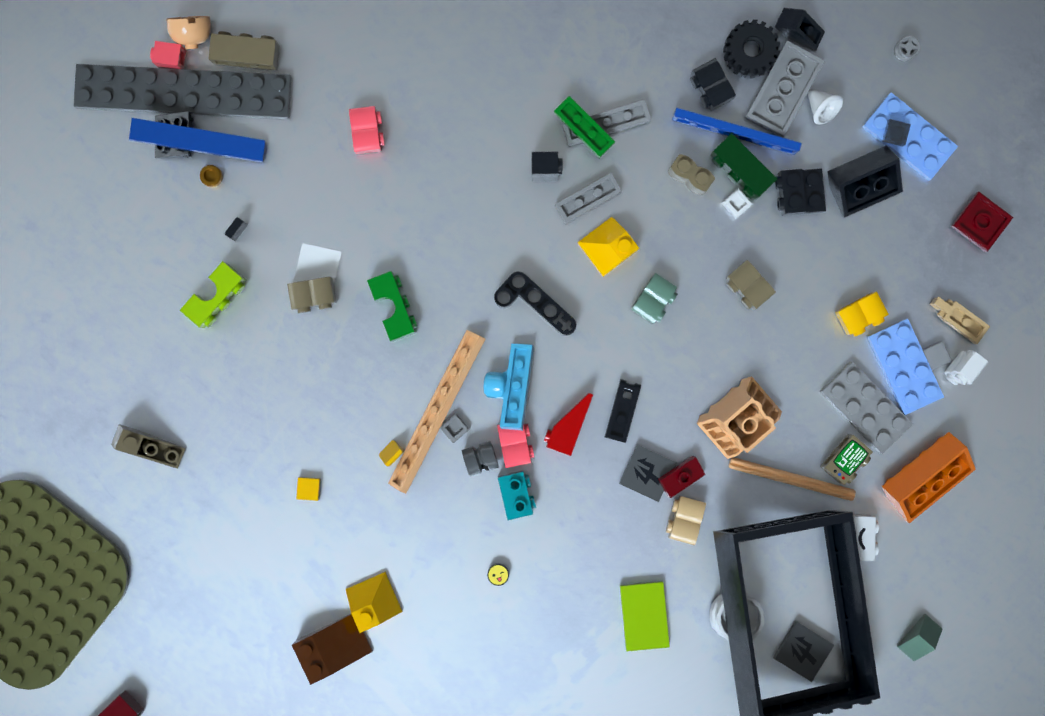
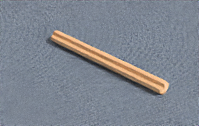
(792, 479)

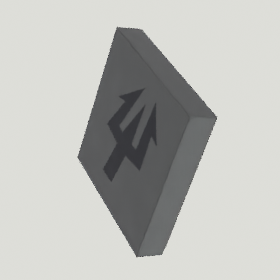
(644, 471)
(803, 651)

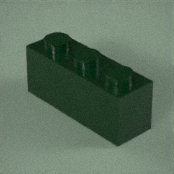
(742, 167)

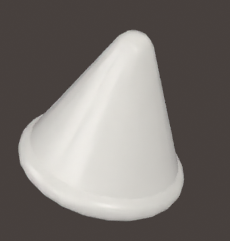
(824, 105)

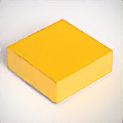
(308, 488)

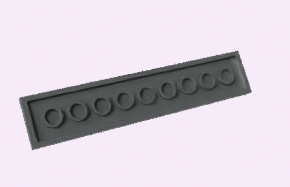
(182, 91)

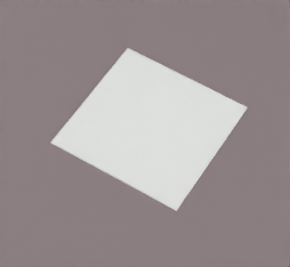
(317, 263)

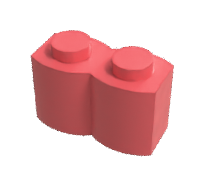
(365, 130)
(515, 446)

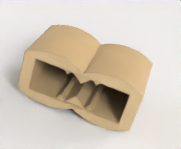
(686, 520)

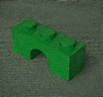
(401, 323)

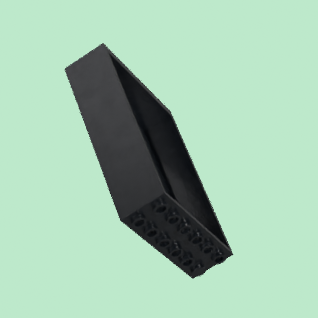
(851, 610)

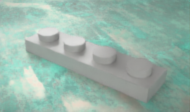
(615, 120)

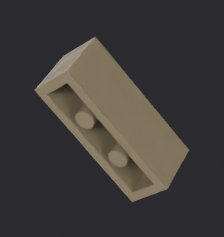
(244, 51)

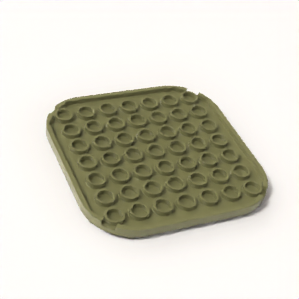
(54, 584)

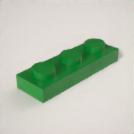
(584, 127)

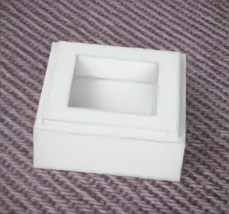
(737, 203)

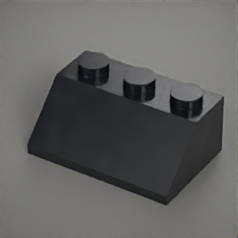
(866, 180)

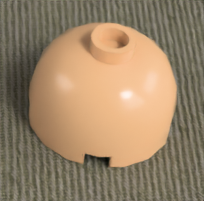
(189, 30)

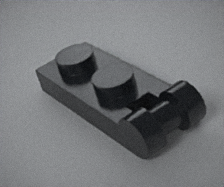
(622, 412)

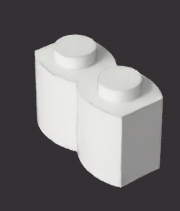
(965, 367)

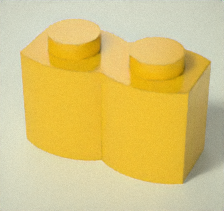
(861, 314)

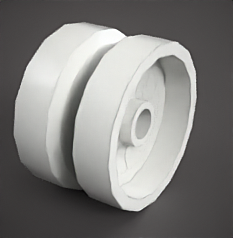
(718, 618)

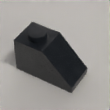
(800, 28)

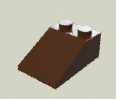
(331, 649)

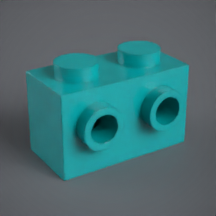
(516, 495)

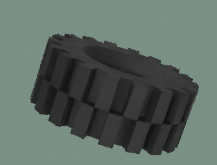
(740, 60)

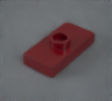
(681, 476)

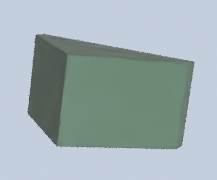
(921, 638)

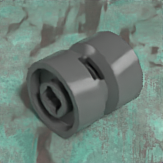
(480, 458)

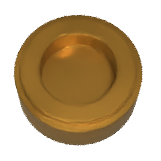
(211, 176)

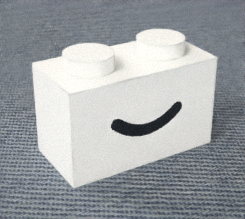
(865, 529)

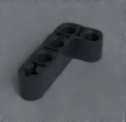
(539, 306)

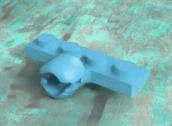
(512, 386)

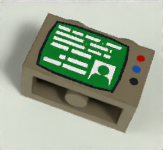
(847, 459)

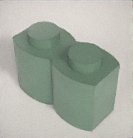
(654, 299)

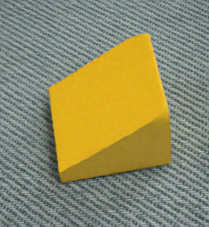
(391, 453)

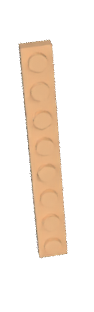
(436, 411)

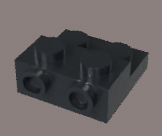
(800, 192)

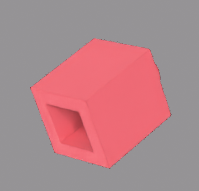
(168, 55)

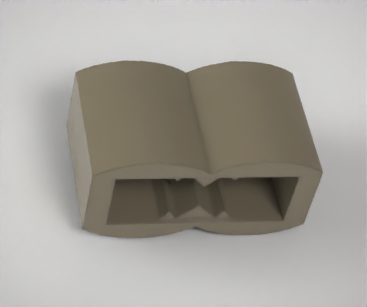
(686, 171)
(750, 285)
(311, 294)

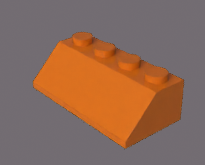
(929, 477)

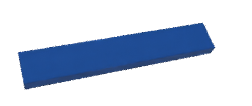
(740, 132)
(196, 140)

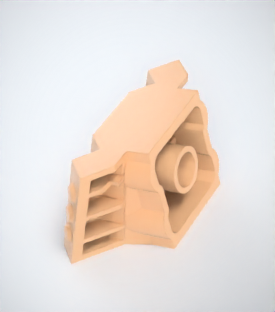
(740, 419)

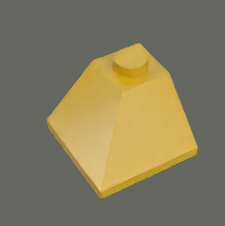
(608, 246)
(372, 602)

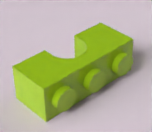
(228, 283)

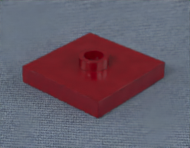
(982, 221)

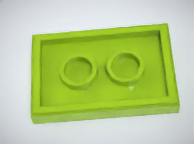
(644, 616)

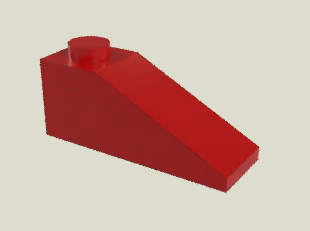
(566, 430)

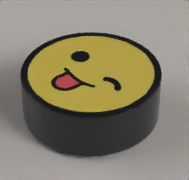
(498, 574)

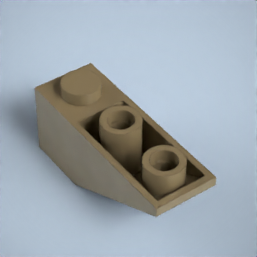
(147, 446)

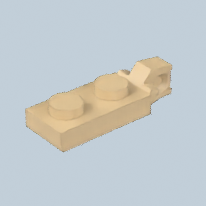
(960, 319)

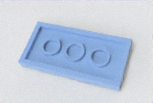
(925, 145)
(905, 367)

